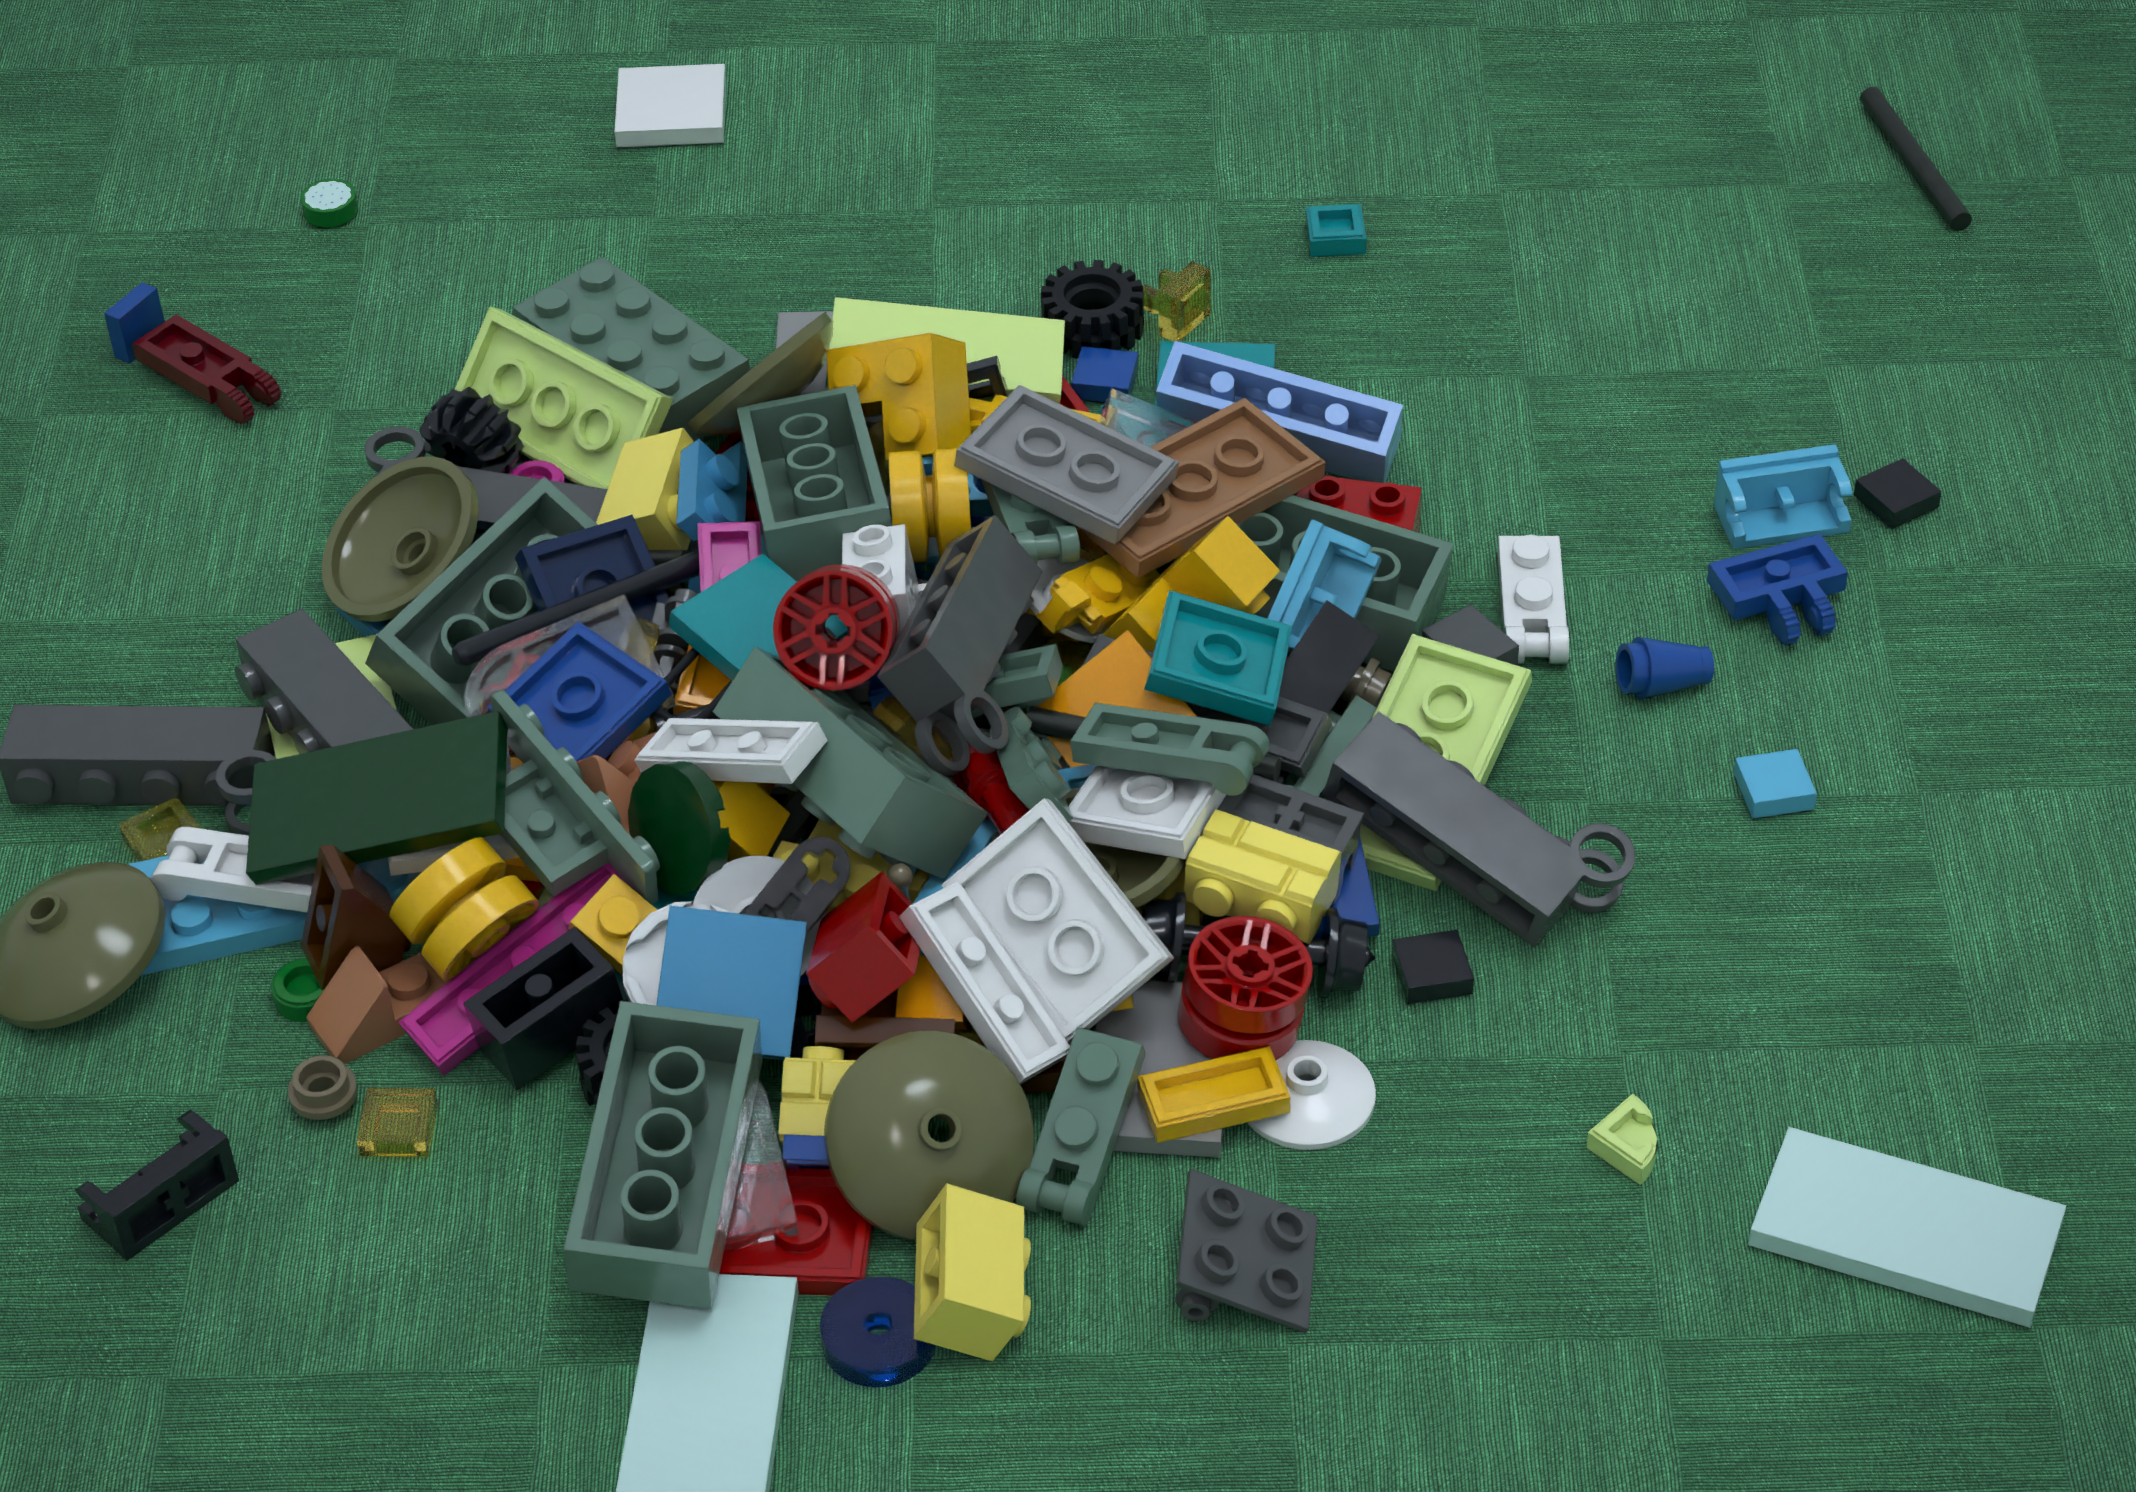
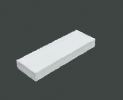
(736, 748)
(985, 982)

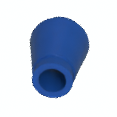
(1660, 667)

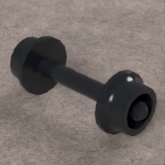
(1339, 953)

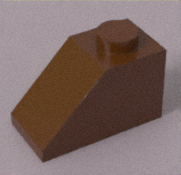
(346, 912)

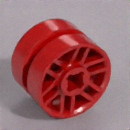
(812, 649)
(1244, 987)

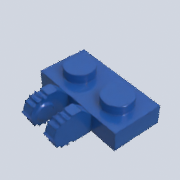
(1778, 578)

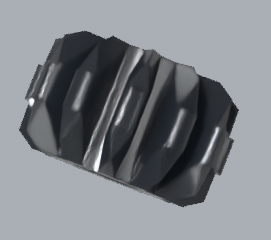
(472, 432)

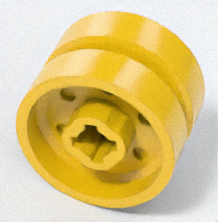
(931, 503)
(462, 906)

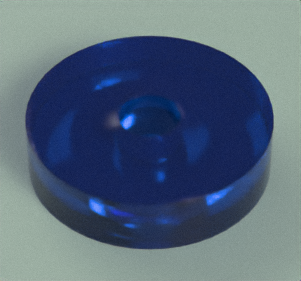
(870, 1357)

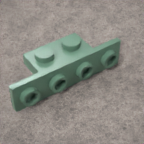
(558, 820)

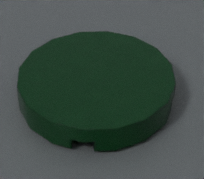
(678, 816)

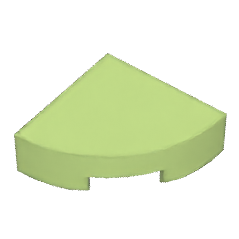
(1626, 1139)

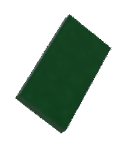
(379, 797)

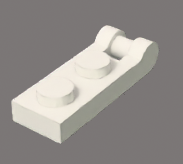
(1533, 596)
(223, 872)

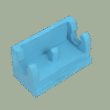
(1782, 496)
(1324, 568)

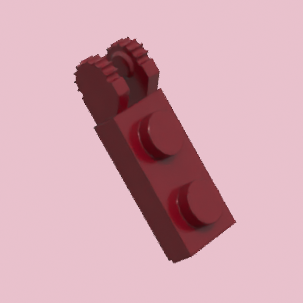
(206, 367)

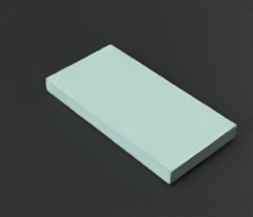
(1908, 1226)
(711, 1390)

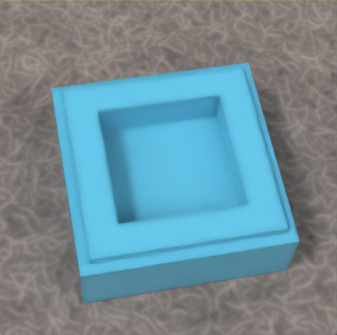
(1775, 783)

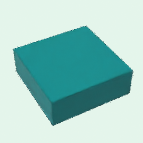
(1335, 230)

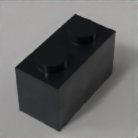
(540, 1006)

